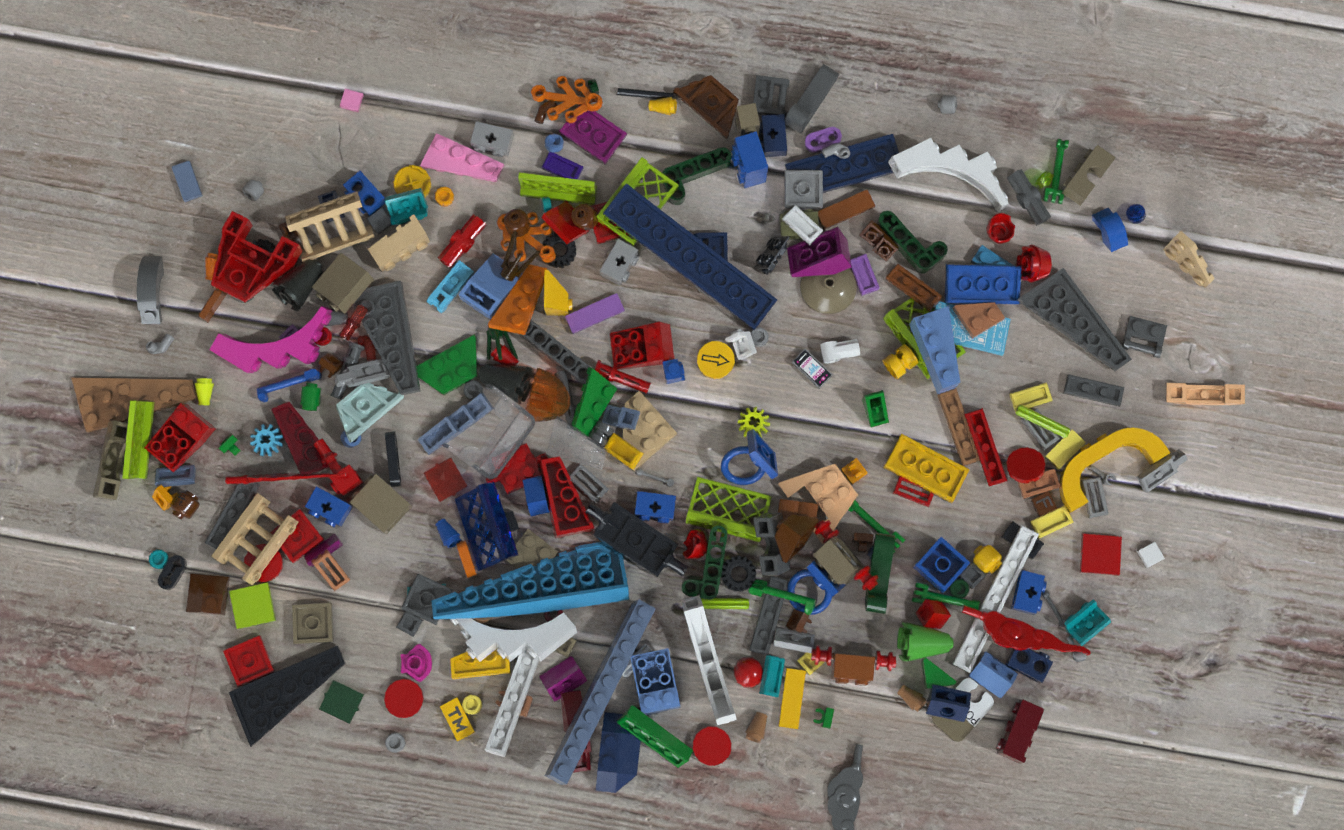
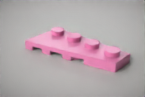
(452, 157)

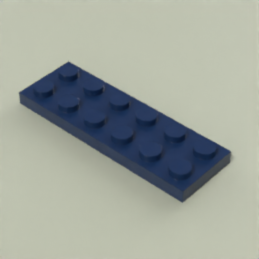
(866, 162)

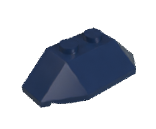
(617, 755)

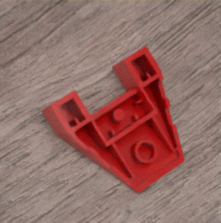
(245, 268)

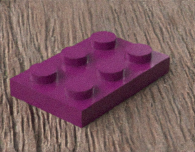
(594, 135)

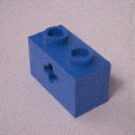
(646, 500)
(339, 508)
(1020, 600)

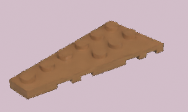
(110, 398)

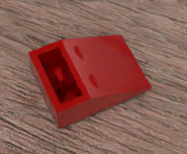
(642, 346)
(180, 437)

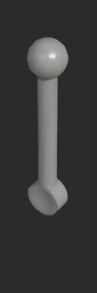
(669, 482)

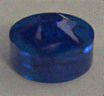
(1135, 213)

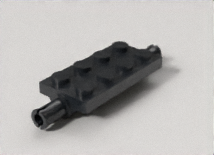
(635, 539)

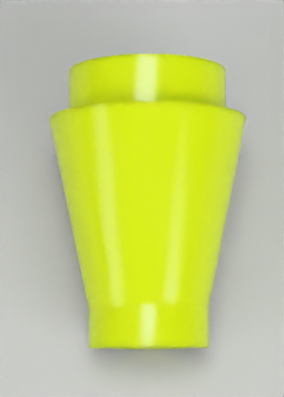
(204, 390)

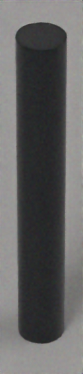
(643, 93)

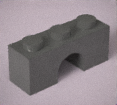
(771, 560)

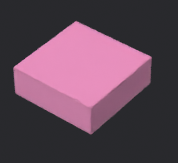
(351, 100)

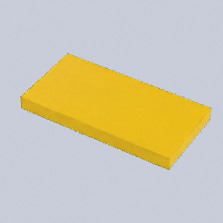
(926, 468)

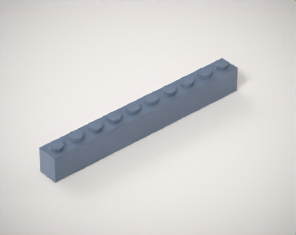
(599, 692)

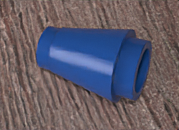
(447, 533)

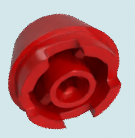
(1035, 263)

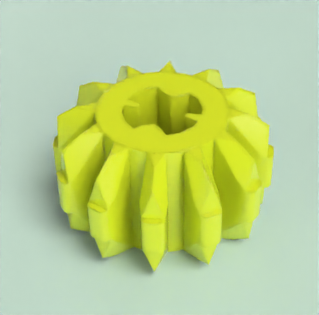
(756, 417)

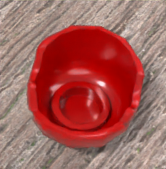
(1000, 228)
(696, 544)
(748, 672)

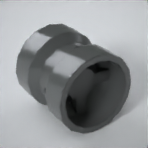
(601, 433)

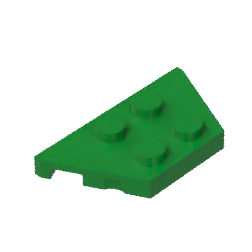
(451, 367)

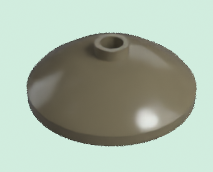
(827, 298)

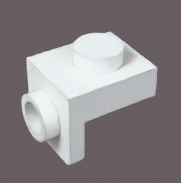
(742, 343)

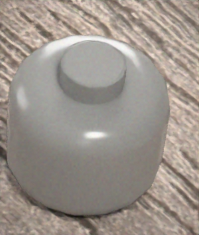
(948, 104)
(253, 190)

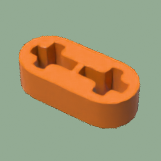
(466, 558)

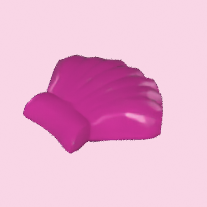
(417, 663)

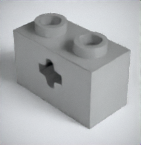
(485, 132)
(610, 268)

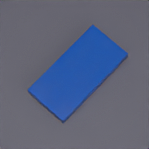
(982, 284)

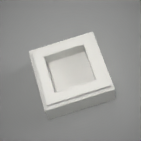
(1150, 555)

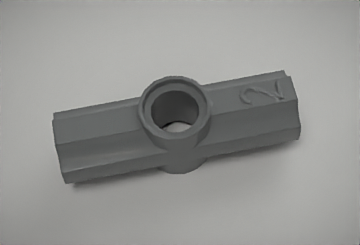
(1028, 197)

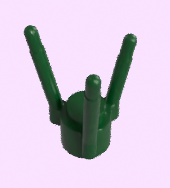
(497, 335)

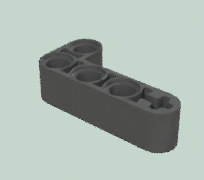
(803, 111)

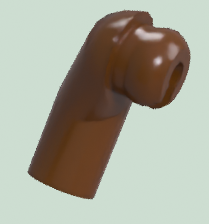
(542, 111)

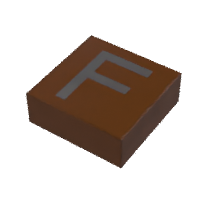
(1043, 504)

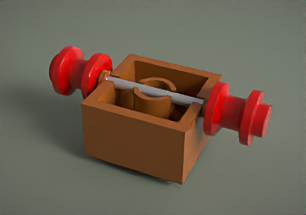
(853, 667)

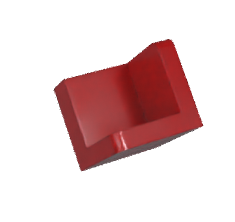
(933, 614)

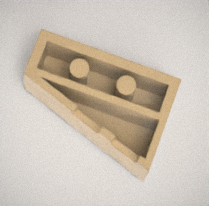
(399, 245)

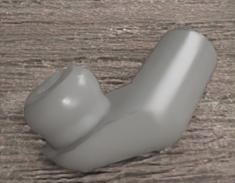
(836, 149)
(160, 347)

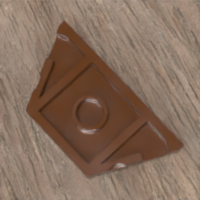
(710, 102)

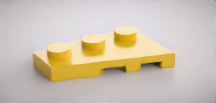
(465, 667)

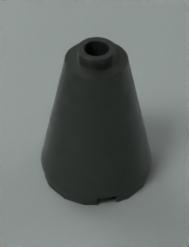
(297, 284)
(509, 379)

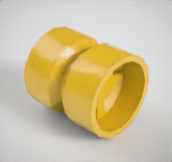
(900, 361)

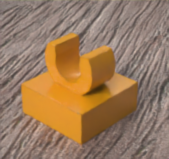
(854, 471)
(162, 497)

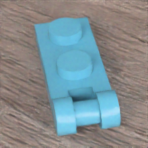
(450, 286)

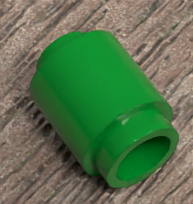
(310, 397)

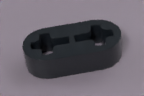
(176, 575)

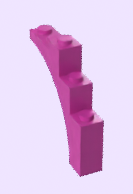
(299, 345)

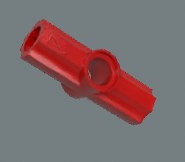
(462, 241)

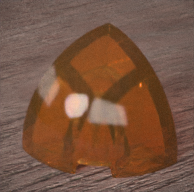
(547, 397)

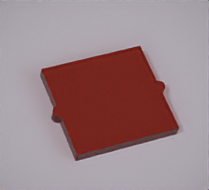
(445, 479)

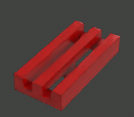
(898, 485)

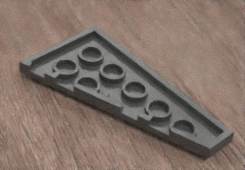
(1068, 310)
(390, 333)

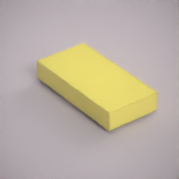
(1031, 396)
(1065, 449)
(1051, 521)

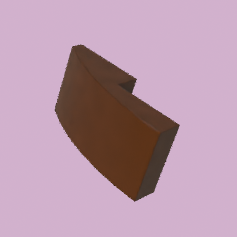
(882, 243)

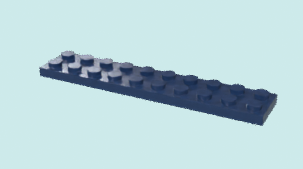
(690, 256)

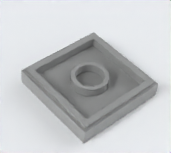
(803, 189)

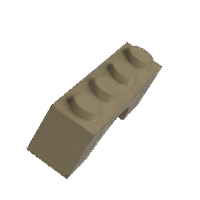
(108, 474)

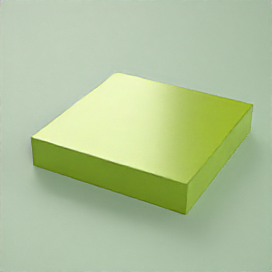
(252, 605)

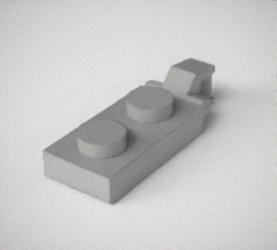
(362, 374)
(1161, 470)

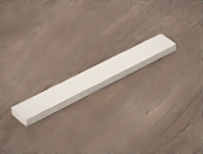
(996, 596)

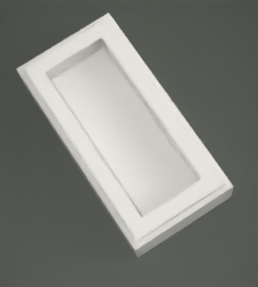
(802, 225)

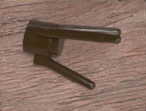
(510, 270)

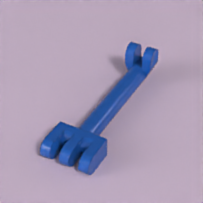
(310, 375)

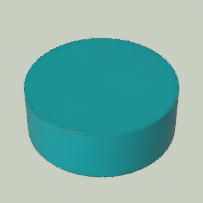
(546, 204)
(158, 559)

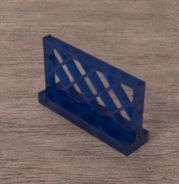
(495, 522)

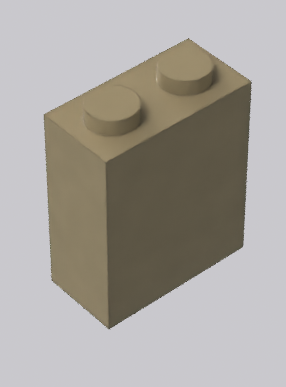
(342, 283)
(380, 503)

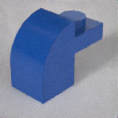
(1111, 228)

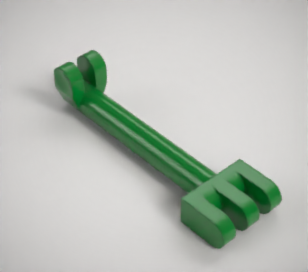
(1054, 190)
(873, 523)
(760, 587)
(925, 594)

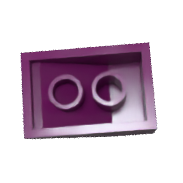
(824, 256)

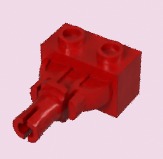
(339, 484)

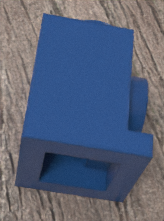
(673, 371)

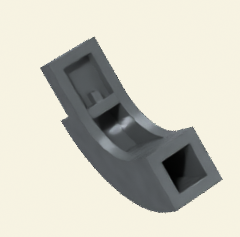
(148, 289)

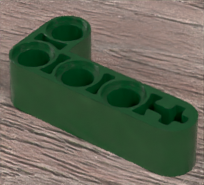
(698, 171)
(909, 240)
(711, 560)
(880, 565)

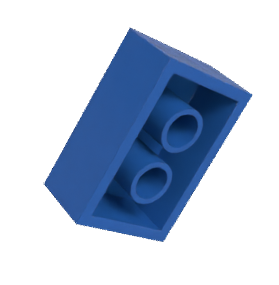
(750, 160)

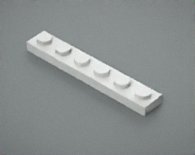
(512, 704)

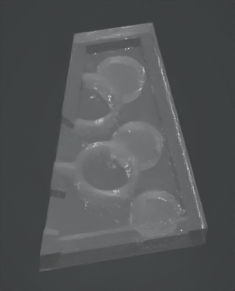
(575, 446)

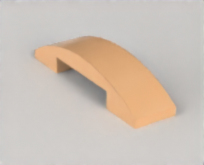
(1205, 394)

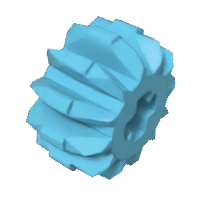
(273, 437)

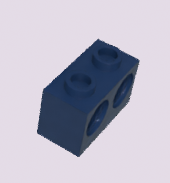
(1027, 667)

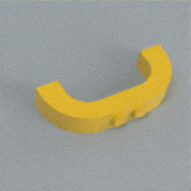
(1143, 440)

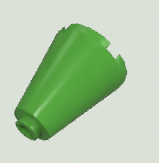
(921, 642)

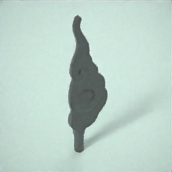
(845, 794)

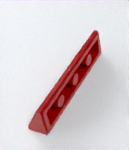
(985, 447)

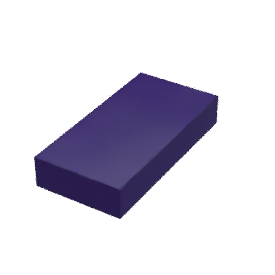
(561, 166)

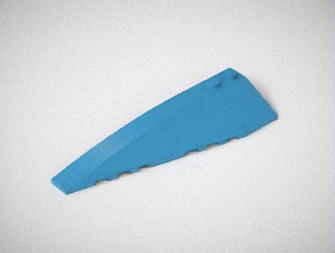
(572, 580)

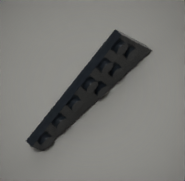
(275, 696)

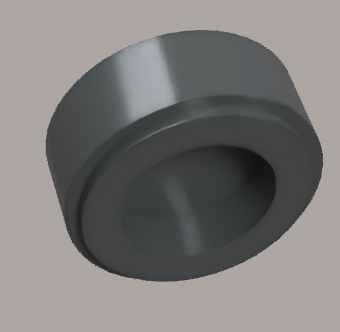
(472, 389)

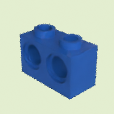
(367, 191)

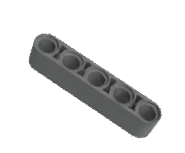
(558, 358)

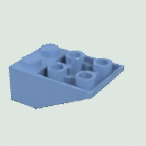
(487, 288)
(655, 681)

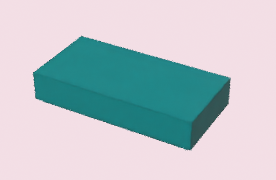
(772, 676)

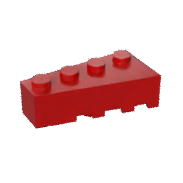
(563, 500)

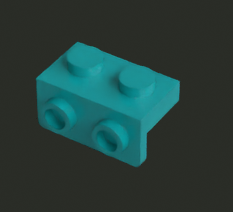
(405, 204)
(1086, 622)

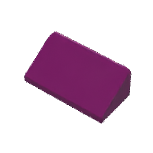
(330, 544)

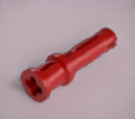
(644, 385)

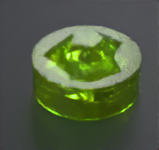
(1044, 179)

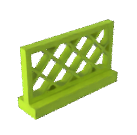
(633, 180)
(557, 188)
(905, 335)
(138, 436)
(735, 528)

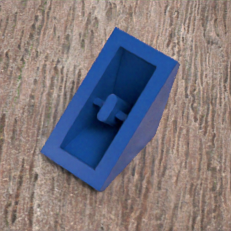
(535, 495)

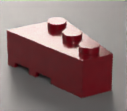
(1020, 731)

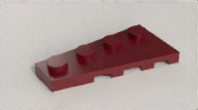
(298, 439)

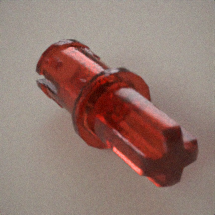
(353, 322)

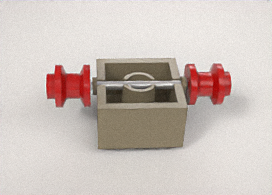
(839, 560)

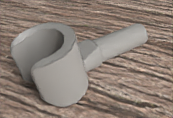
(1104, 476)
(1077, 656)

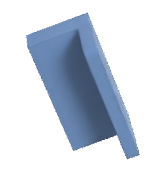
(993, 675)

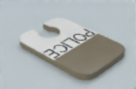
(959, 730)

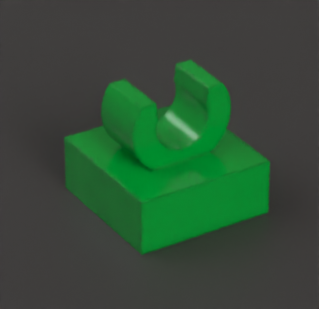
(229, 444)
(826, 719)

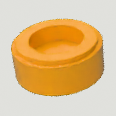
(444, 196)

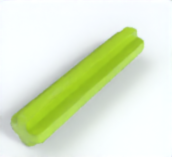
(1042, 421)
(726, 603)

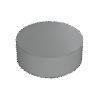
(760, 337)
(395, 742)

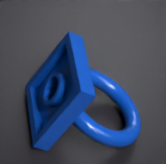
(759, 453)
(820, 577)

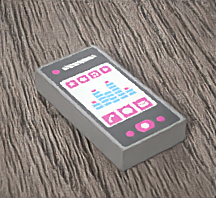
(812, 368)

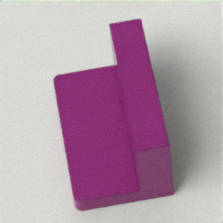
(563, 678)

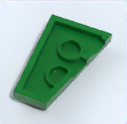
(594, 400)

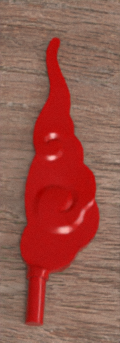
(246, 479)
(1018, 634)

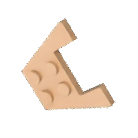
(828, 489)

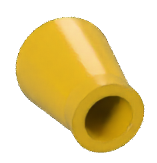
(665, 106)

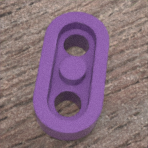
(822, 139)

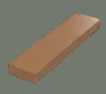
(958, 427)

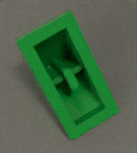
(875, 408)
(934, 675)

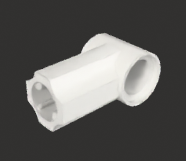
(834, 351)

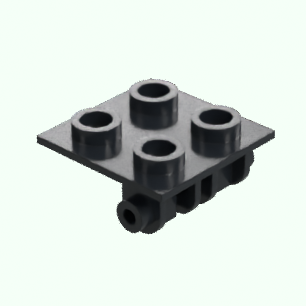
(775, 249)

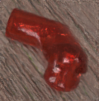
(369, 346)

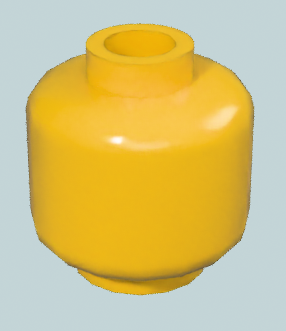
(987, 558)

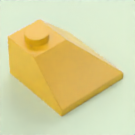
(555, 297)

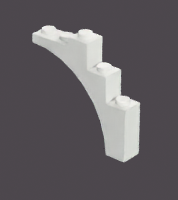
(977, 171)
(511, 643)
(708, 660)

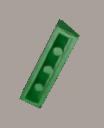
(655, 736)

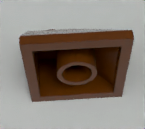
(794, 534)
(207, 594)

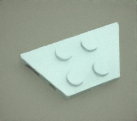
(364, 408)

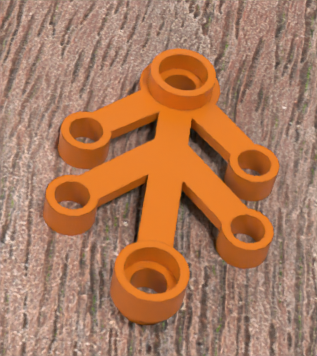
(568, 100)
(528, 238)

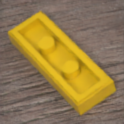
(792, 698)

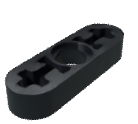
(393, 459)

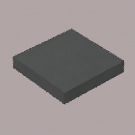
(420, 596)

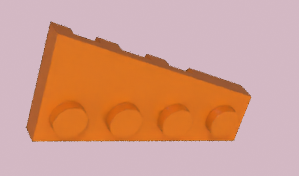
(520, 303)

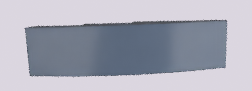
(455, 424)

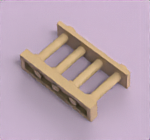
(324, 211)
(241, 528)

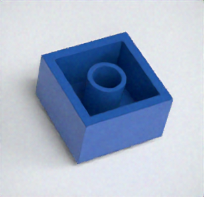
(941, 565)

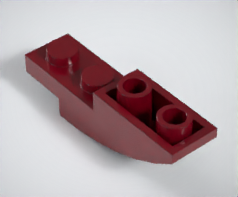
(570, 704)

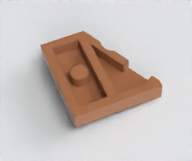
(978, 317)

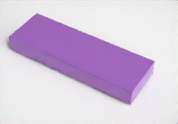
(594, 313)

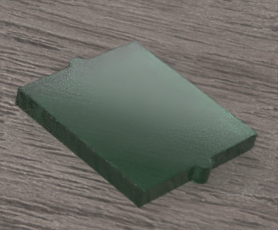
(341, 702)

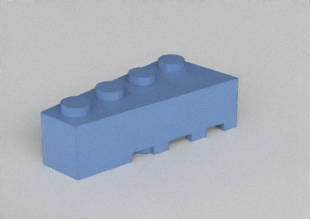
(936, 344)

